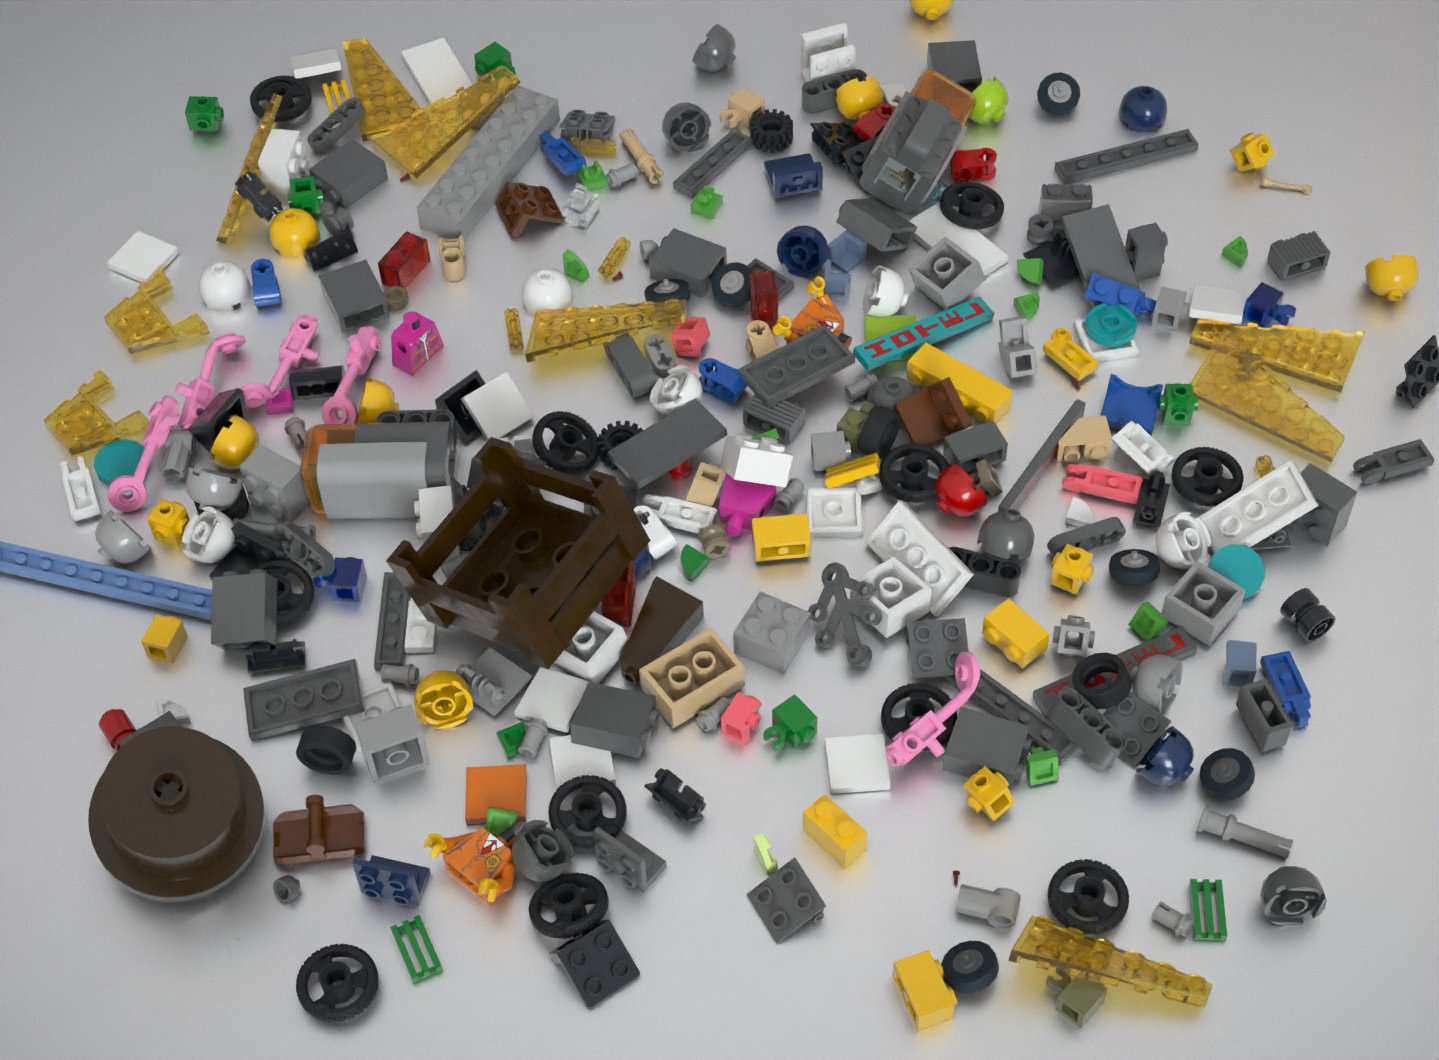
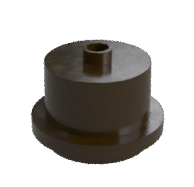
(176, 815)

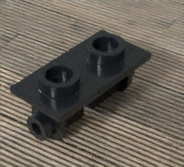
(251, 190)
(330, 250)
(1151, 500)
(275, 657)
(686, 805)

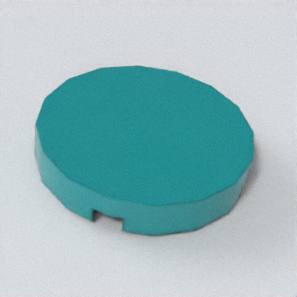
(1110, 325)
(117, 460)
(1240, 566)

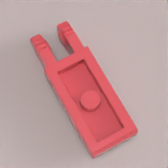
(1102, 483)

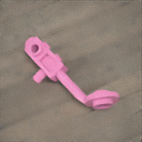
(291, 353)
(357, 360)
(200, 391)
(163, 418)
(927, 727)

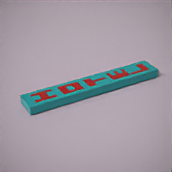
(928, 330)

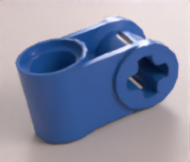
(265, 284)
(722, 382)

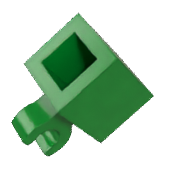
(492, 58)
(792, 722)

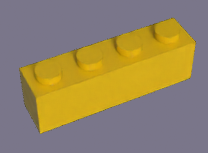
(979, 394)

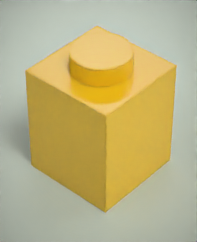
(164, 638)

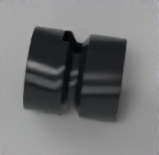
(1304, 610)

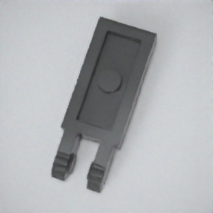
(1394, 461)

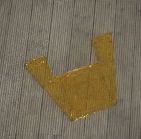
(144, 326)
(85, 426)

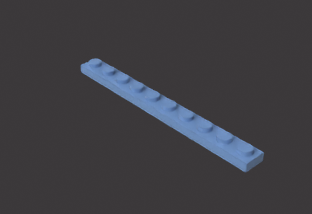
(106, 580)

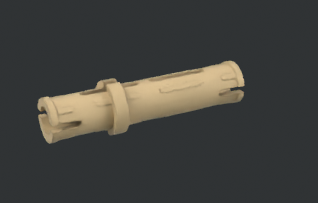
(645, 161)

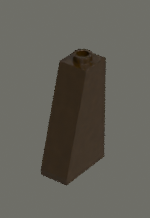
(662, 625)

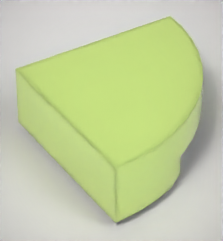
(760, 849)

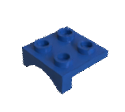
(1130, 403)

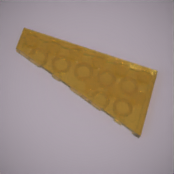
(1290, 350)

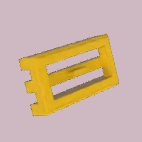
(335, 88)
(852, 470)

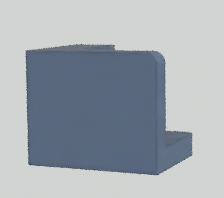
(847, 251)
(836, 284)
(1240, 663)

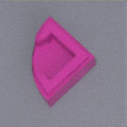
(281, 402)

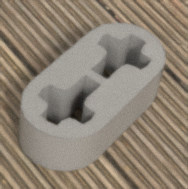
(655, 357)

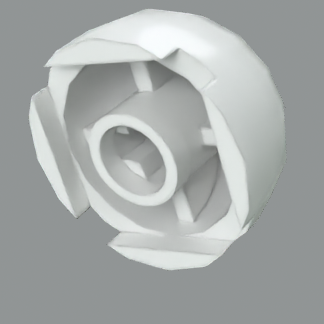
(224, 285)
(546, 290)
(885, 293)
(676, 390)
(208, 536)
(1183, 541)

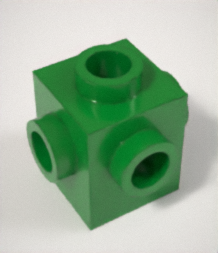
(204, 113)
(305, 195)
(1177, 404)

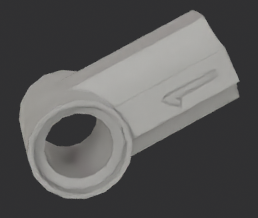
(179, 448)
(997, 906)

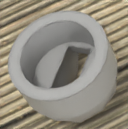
(646, 248)

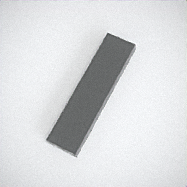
(712, 163)
(391, 623)

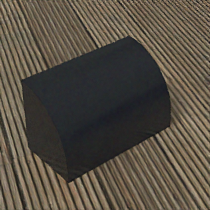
(315, 382)

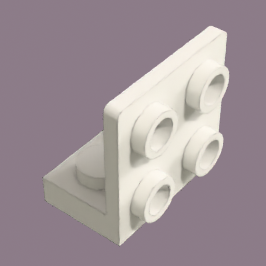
(829, 63)

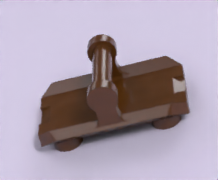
(318, 833)

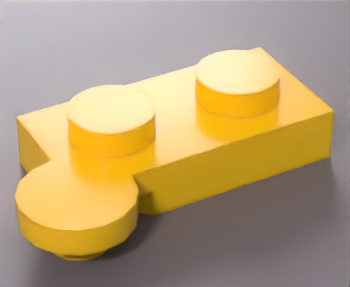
(1069, 354)

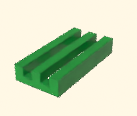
(1206, 887)
(407, 928)

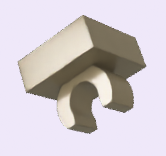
(987, 478)

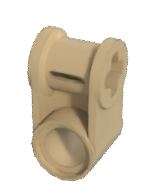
(452, 258)
(759, 340)

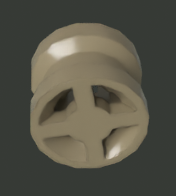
(715, 541)

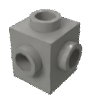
(1073, 647)

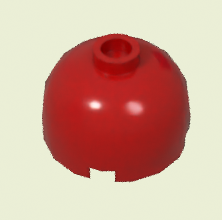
(958, 493)

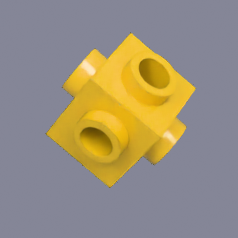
(1252, 152)
(168, 521)
(1071, 568)
(988, 793)

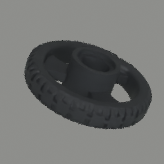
(281, 86)
(971, 205)
(566, 442)
(913, 472)
(1207, 476)
(299, 602)
(916, 706)
(589, 799)
(1092, 885)
(569, 905)
(330, 971)

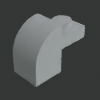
(1014, 348)

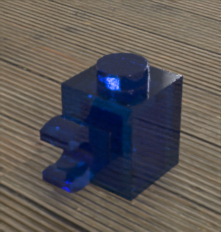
(1266, 305)
(346, 581)

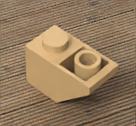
(1085, 440)

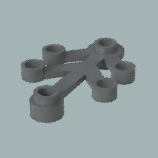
(843, 612)

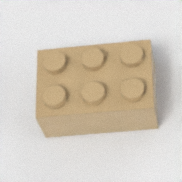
(692, 677)

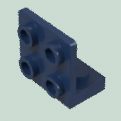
(794, 175)
(391, 879)

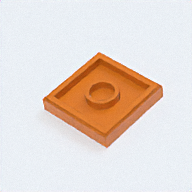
(495, 787)

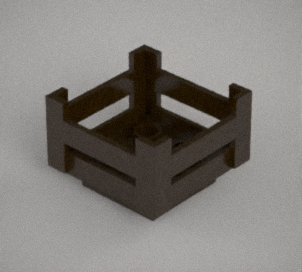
(538, 563)

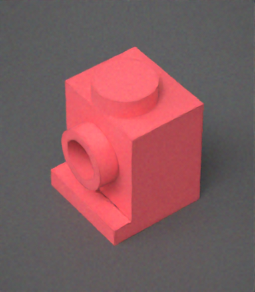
(690, 336)
(741, 717)

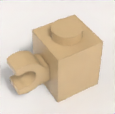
(742, 108)
(706, 484)

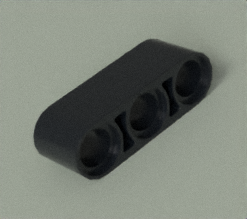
(990, 572)

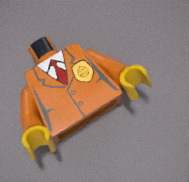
(812, 316)
(478, 860)

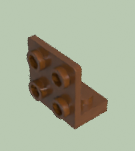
(524, 202)
(933, 413)

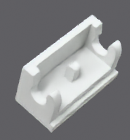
(1143, 448)

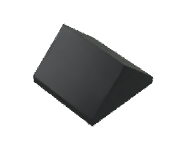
(451, 401)
(217, 416)

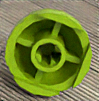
(990, 102)

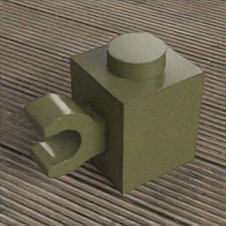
(852, 424)
(1077, 998)

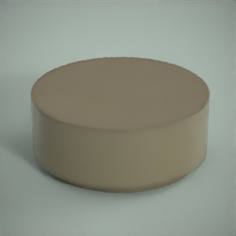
(396, 298)

